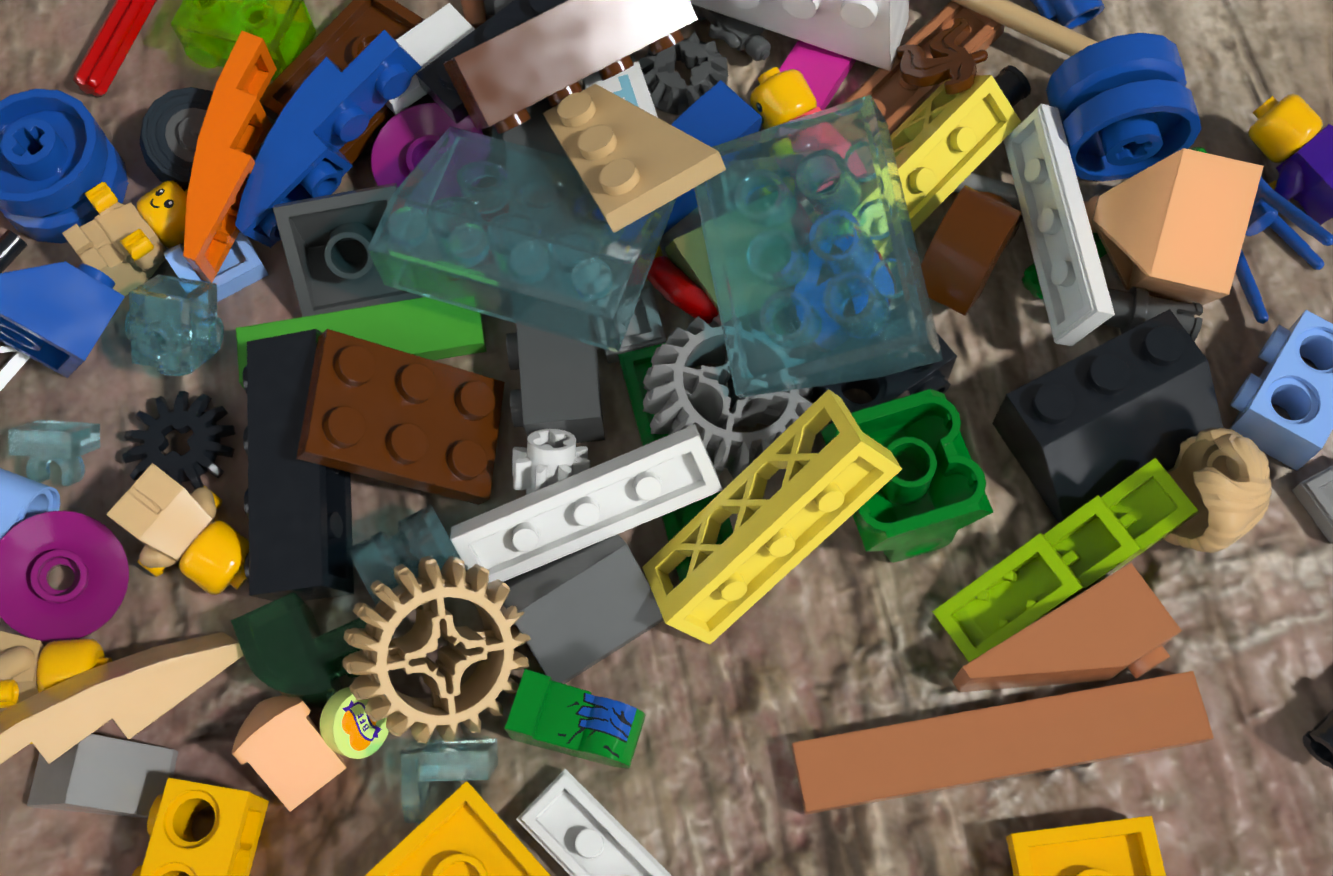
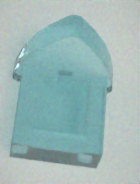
(441, 762)

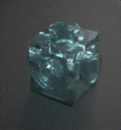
(173, 324)

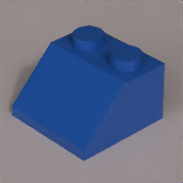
(56, 312)

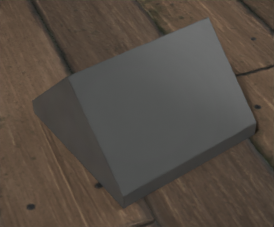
(329, 252)
(583, 607)

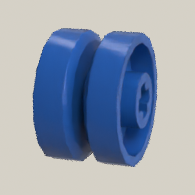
(1124, 105)
(49, 160)

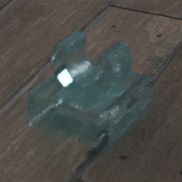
(54, 441)

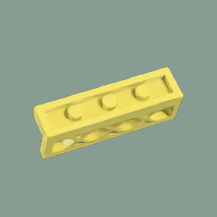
(948, 141)
(773, 532)

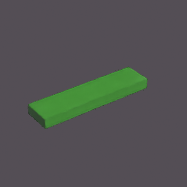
(412, 326)

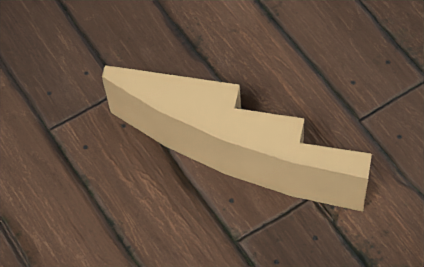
(127, 690)

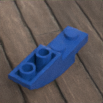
(324, 114)

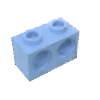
(1294, 387)

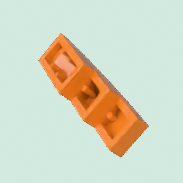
(226, 154)

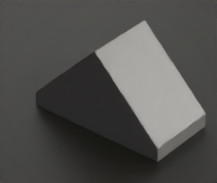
(103, 777)

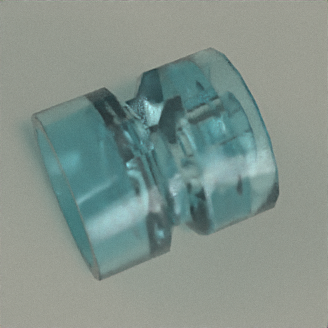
(416, 538)

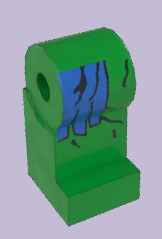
(574, 721)

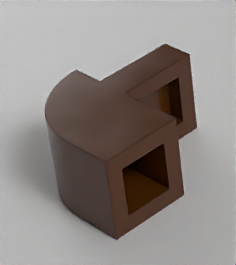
(968, 247)

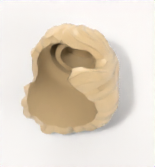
(1227, 484)

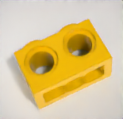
(223, 852)

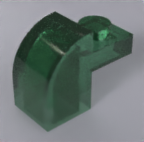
(291, 653)

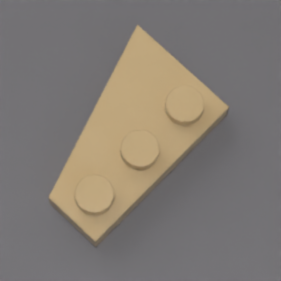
(628, 155)

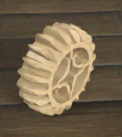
(449, 700)

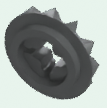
(666, 86)

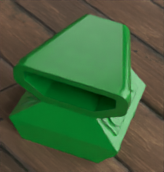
(938, 479)

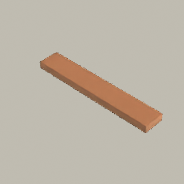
(1000, 742)

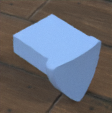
(238, 270)

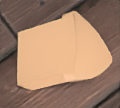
(286, 749)

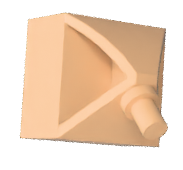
(1178, 225)

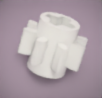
(547, 460)

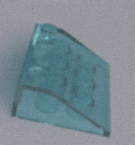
(514, 240)
(815, 255)

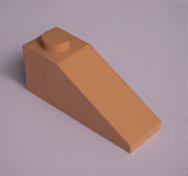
(1082, 641)

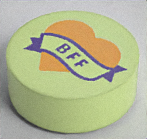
(348, 728)

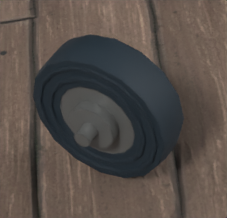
(172, 133)

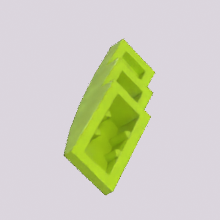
(1066, 560)

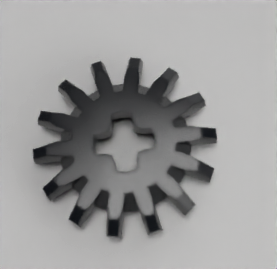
(203, 443)

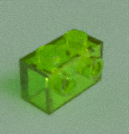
(213, 26)

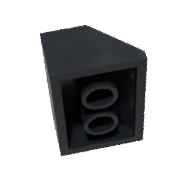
(1109, 413)

